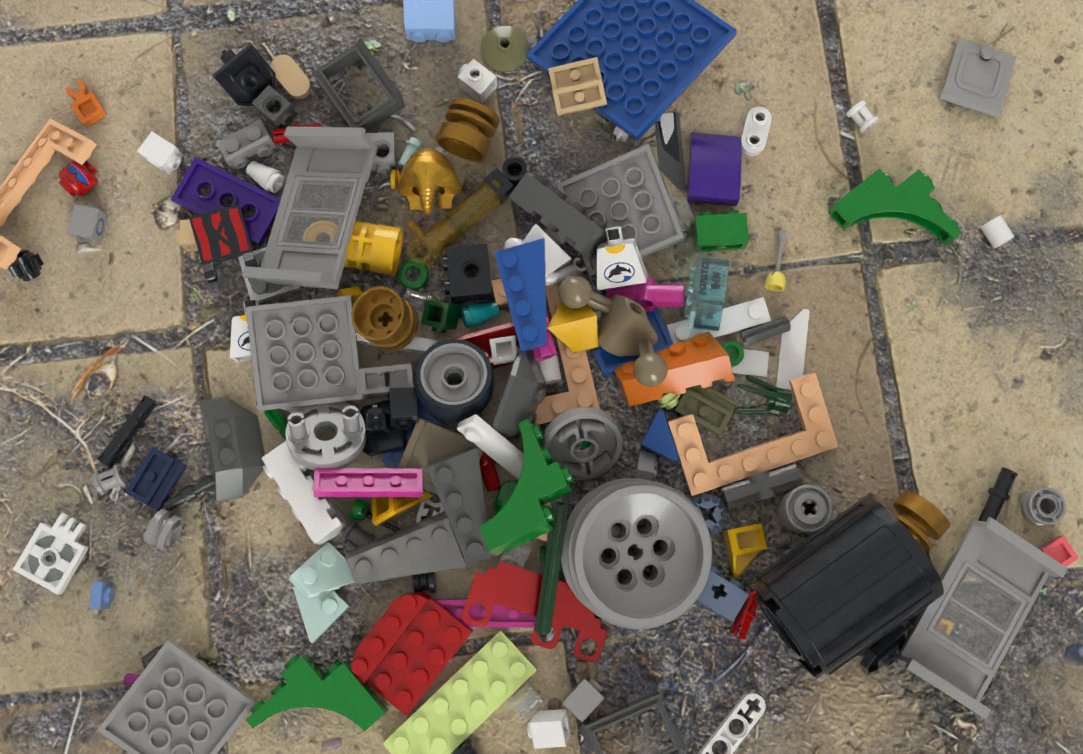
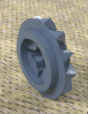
(719, 513)

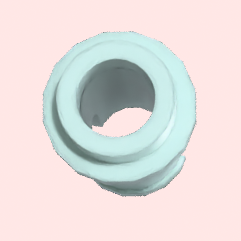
(413, 146)

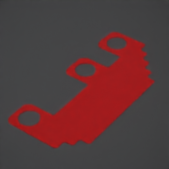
(520, 591)

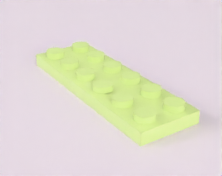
(464, 700)

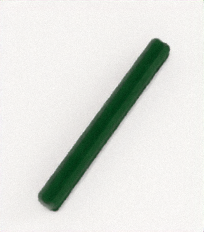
(551, 568)

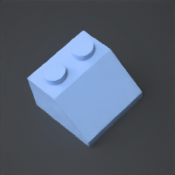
(430, 20)

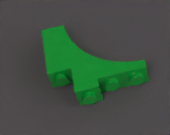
(908, 201)
(526, 511)
(310, 688)

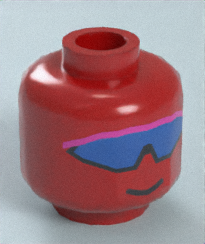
(78, 178)

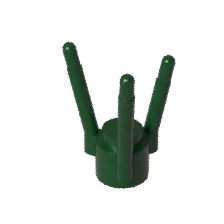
(776, 398)

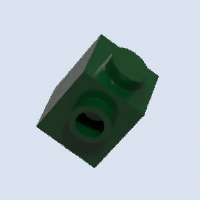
(440, 315)

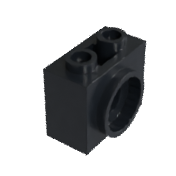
(457, 262)

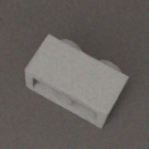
(646, 466)

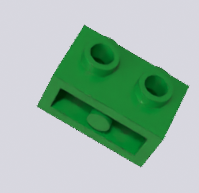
(720, 231)

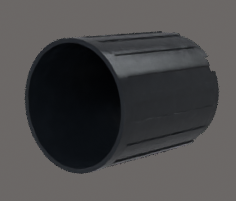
(847, 587)

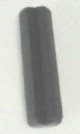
(765, 331)

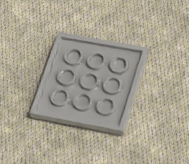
(627, 195)
(304, 353)
(176, 708)

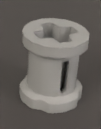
(110, 479)

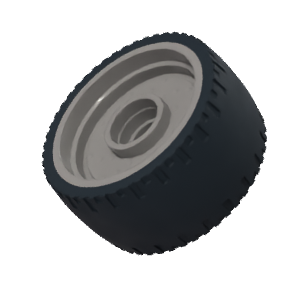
(450, 362)

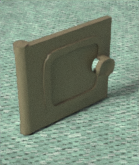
(430, 444)

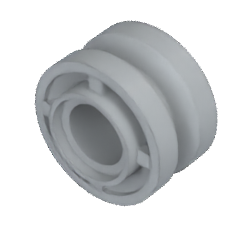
(1055, 506)
(163, 530)

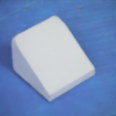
(504, 349)

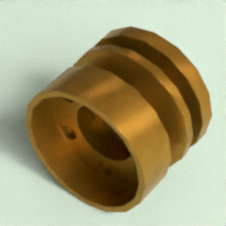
(467, 129)
(385, 318)
(920, 518)

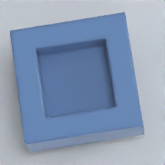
(101, 595)

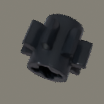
(26, 266)

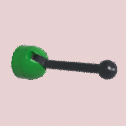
(361, 511)

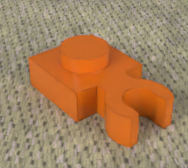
(86, 105)

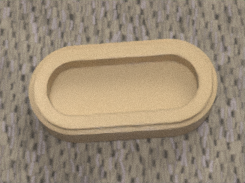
(291, 77)

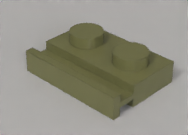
(708, 406)

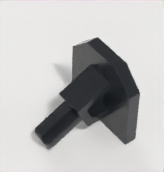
(244, 75)
(379, 434)
(884, 651)

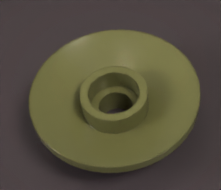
(507, 58)

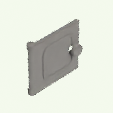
(978, 82)

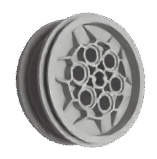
(677, 569)

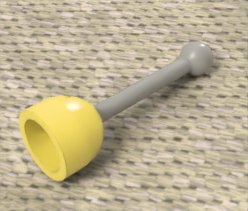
(776, 280)

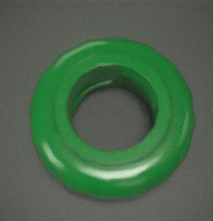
(416, 285)

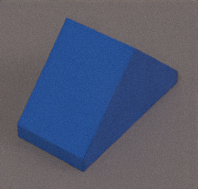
(659, 439)

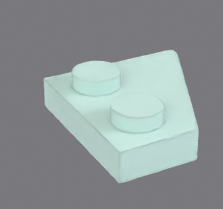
(322, 572)
(320, 611)

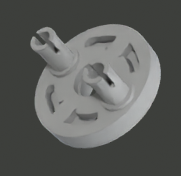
(334, 417)
(584, 425)

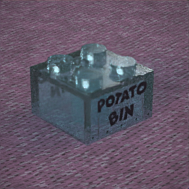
(706, 293)

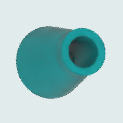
(477, 314)

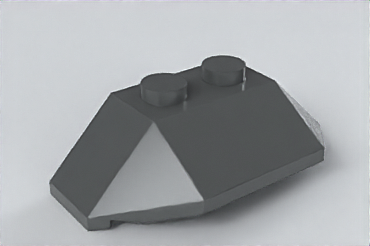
(520, 396)
(232, 447)

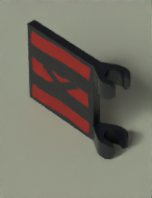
(221, 237)

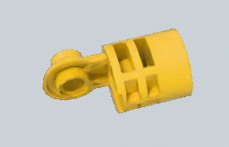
(374, 248)

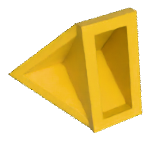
(575, 327)
(389, 508)
(743, 547)

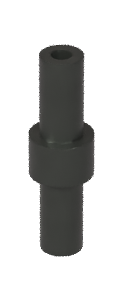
(188, 493)

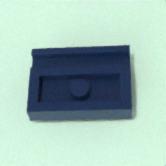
(156, 479)

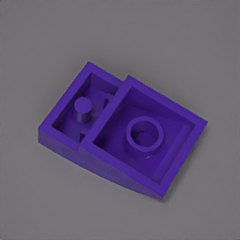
(714, 169)

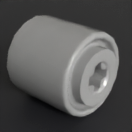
(791, 510)

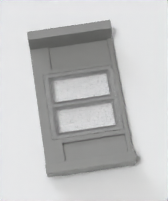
(317, 207)
(983, 605)

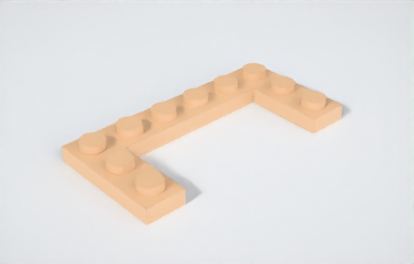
(24, 174)
(575, 366)
(707, 475)

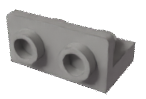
(246, 145)

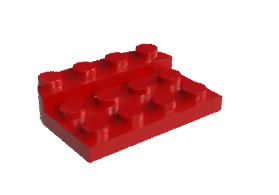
(409, 649)

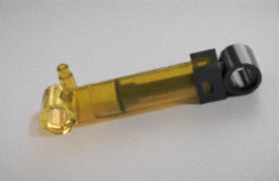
(494, 190)

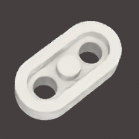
(755, 129)

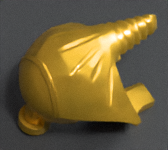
(422, 176)

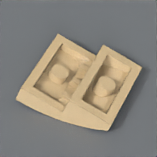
(577, 86)

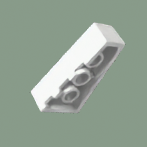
(296, 484)

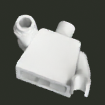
(555, 258)

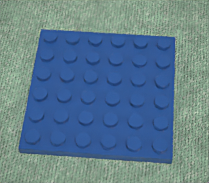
(643, 52)

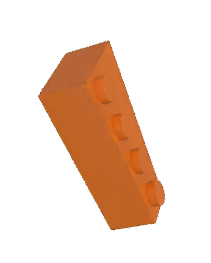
(688, 363)

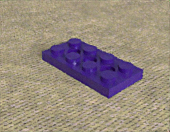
(224, 184)

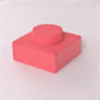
(1060, 551)

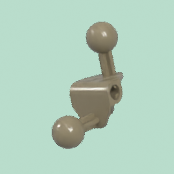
(621, 329)

